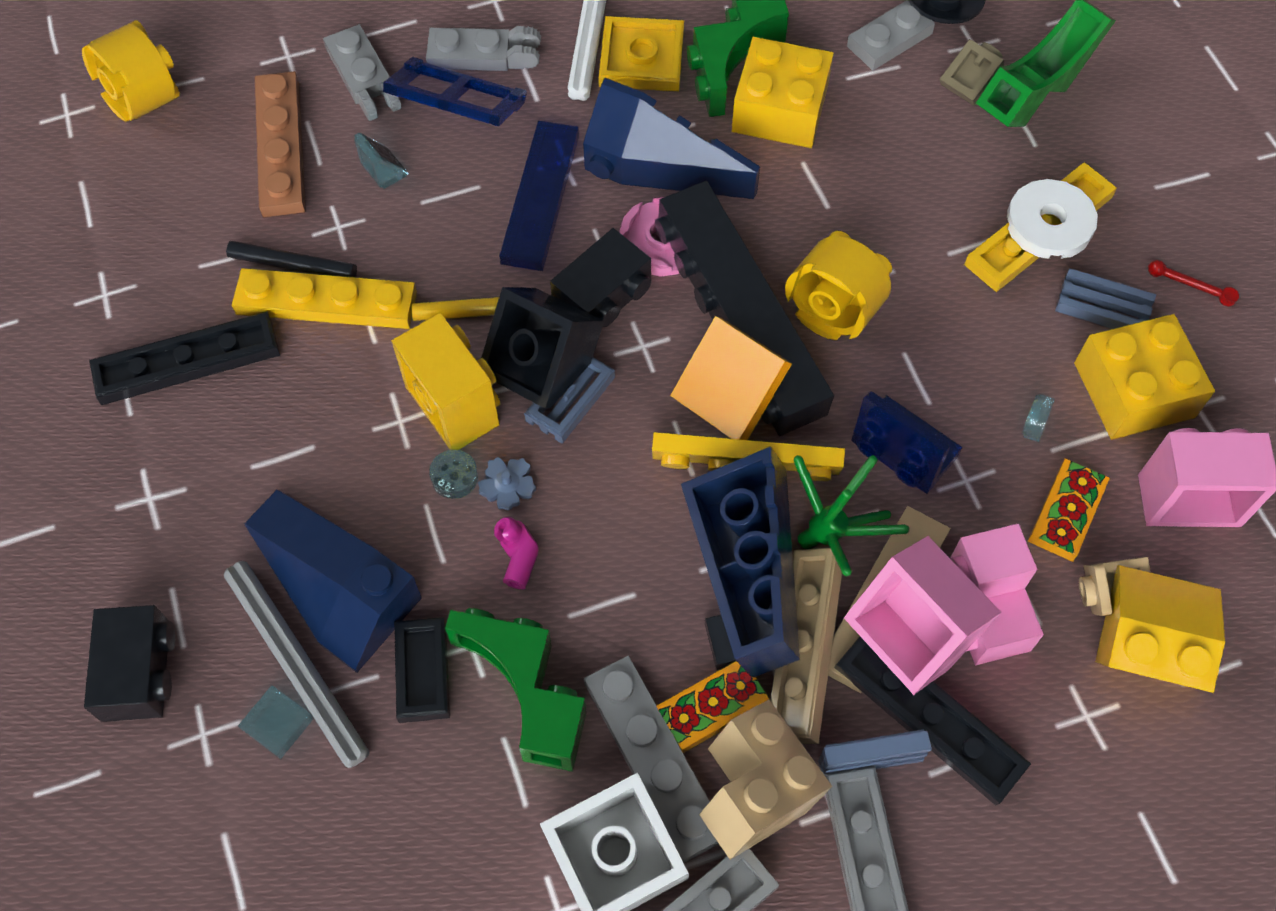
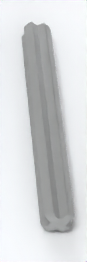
(296, 665)

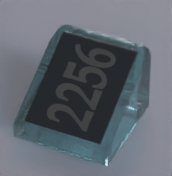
(379, 161)

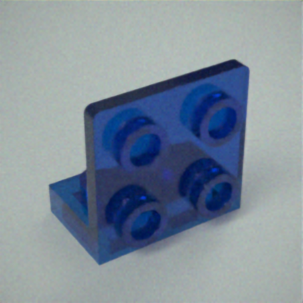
(903, 442)

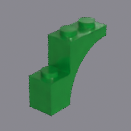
(723, 46)
(1049, 67)
(521, 652)

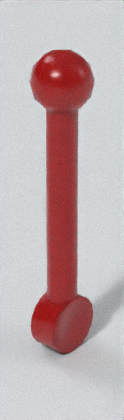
(1226, 296)

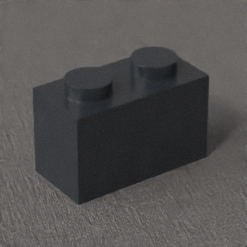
(604, 277)
(129, 663)

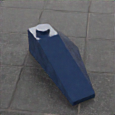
(648, 149)
(333, 578)

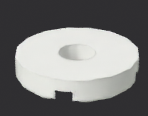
(1058, 199)

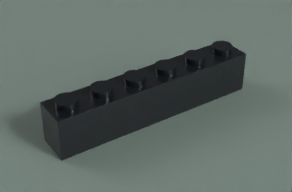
(734, 289)

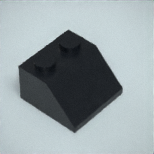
(539, 344)

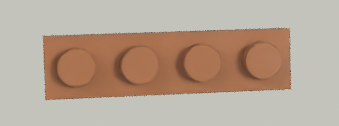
(279, 144)

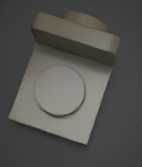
(972, 70)

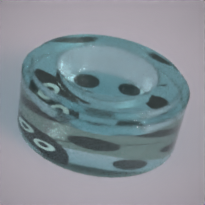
(1038, 417)
(453, 474)

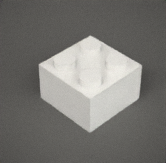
(615, 849)

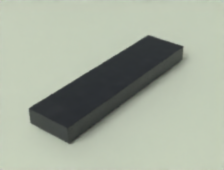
(183, 358)
(952, 730)

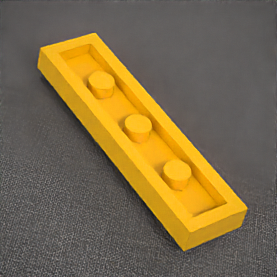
(1002, 259)
(325, 298)
(679, 450)

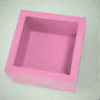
(1207, 478)
(921, 614)

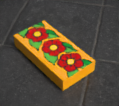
(1068, 510)
(710, 705)

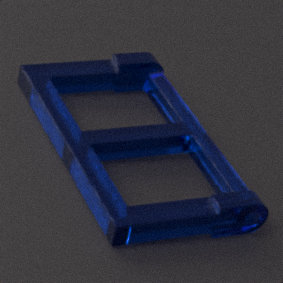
(398, 85)

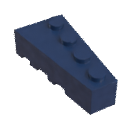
(747, 550)

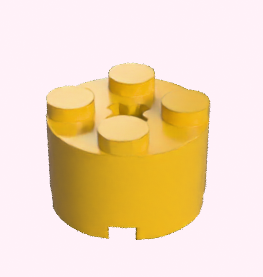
(131, 71)
(839, 286)

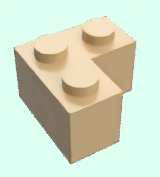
(769, 780)

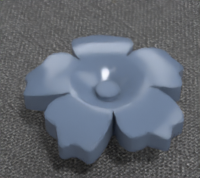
(507, 483)

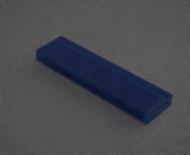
(539, 196)

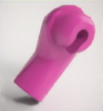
(520, 548)

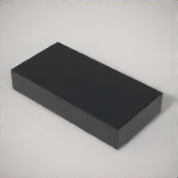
(421, 670)

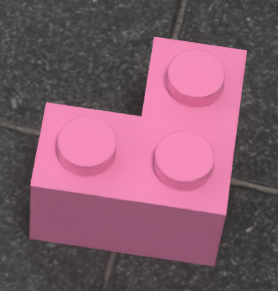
(1001, 568)

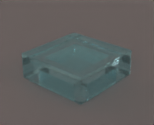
(276, 722)

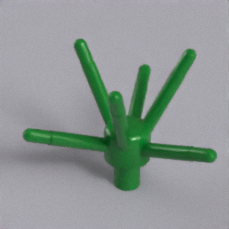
(832, 523)

